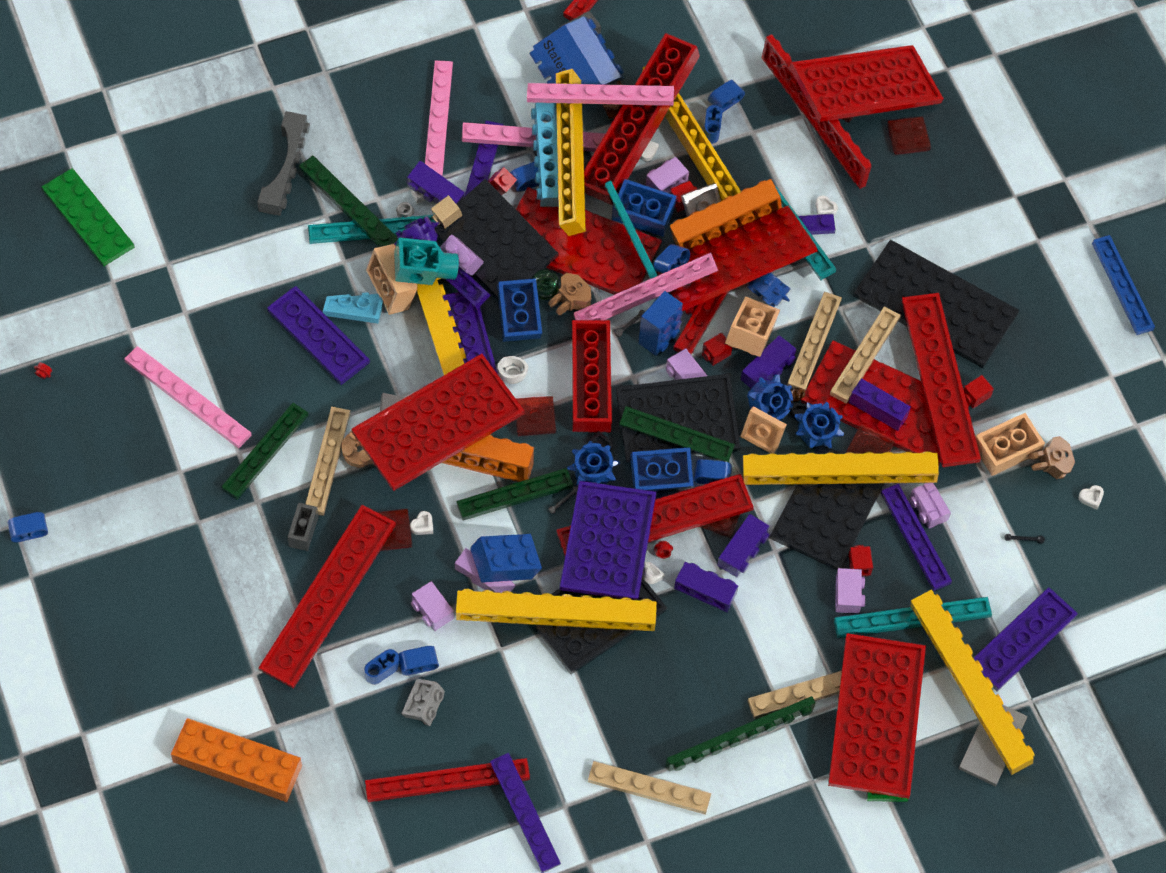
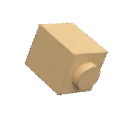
(446, 212)

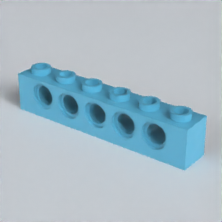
(546, 112)

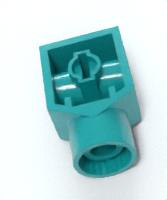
(423, 262)

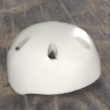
(513, 373)

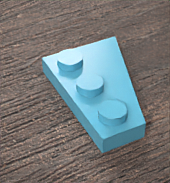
(358, 308)

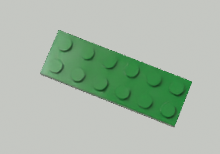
(88, 217)

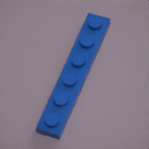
(1123, 285)

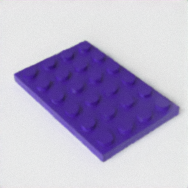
(608, 541)

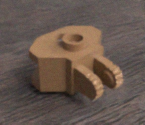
(572, 294)
(1054, 459)

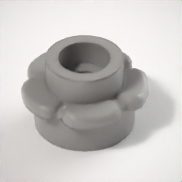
(404, 206)

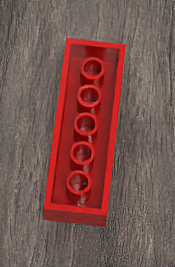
(591, 376)

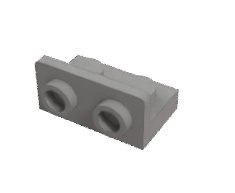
(423, 701)

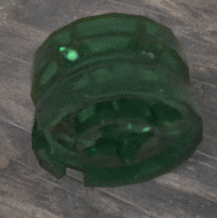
(544, 291)

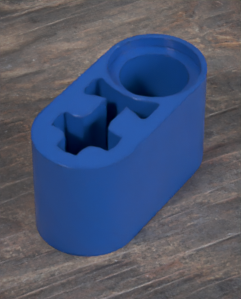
(726, 95)
(713, 125)
(525, 177)
(671, 258)
(711, 471)
(27, 527)
(418, 660)
(379, 663)

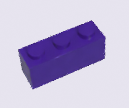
(432, 184)
(772, 361)
(879, 404)
(744, 546)
(706, 586)

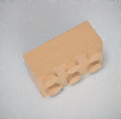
(381, 270)
(752, 326)
(1008, 444)

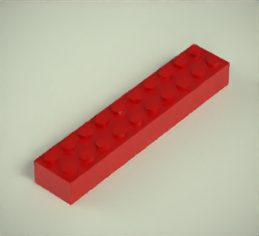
(638, 123)

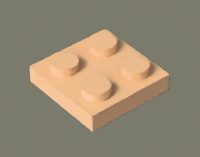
(763, 430)

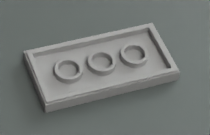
(982, 757)

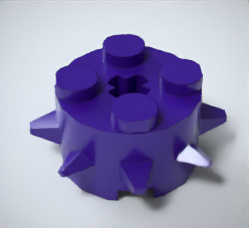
(419, 230)

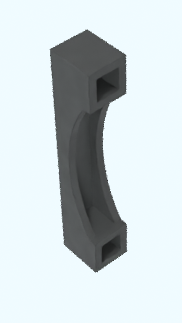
(273, 197)

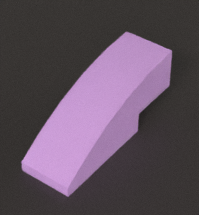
(466, 565)

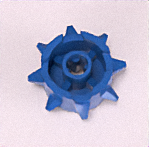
(771, 288)
(771, 397)
(819, 425)
(593, 464)

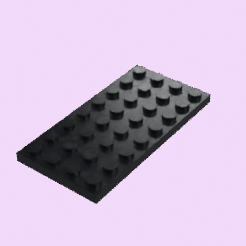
(972, 315)

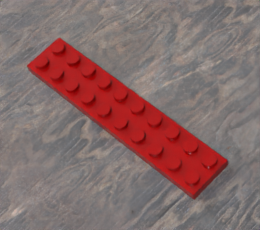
(830, 131)
(940, 380)
(692, 508)
(327, 596)

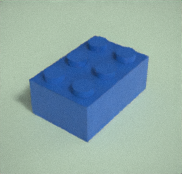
(646, 207)
(519, 310)
(660, 323)
(662, 469)
(505, 558)

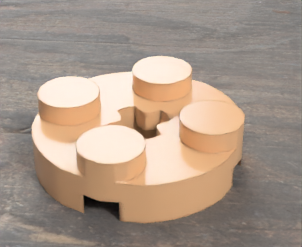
(350, 452)

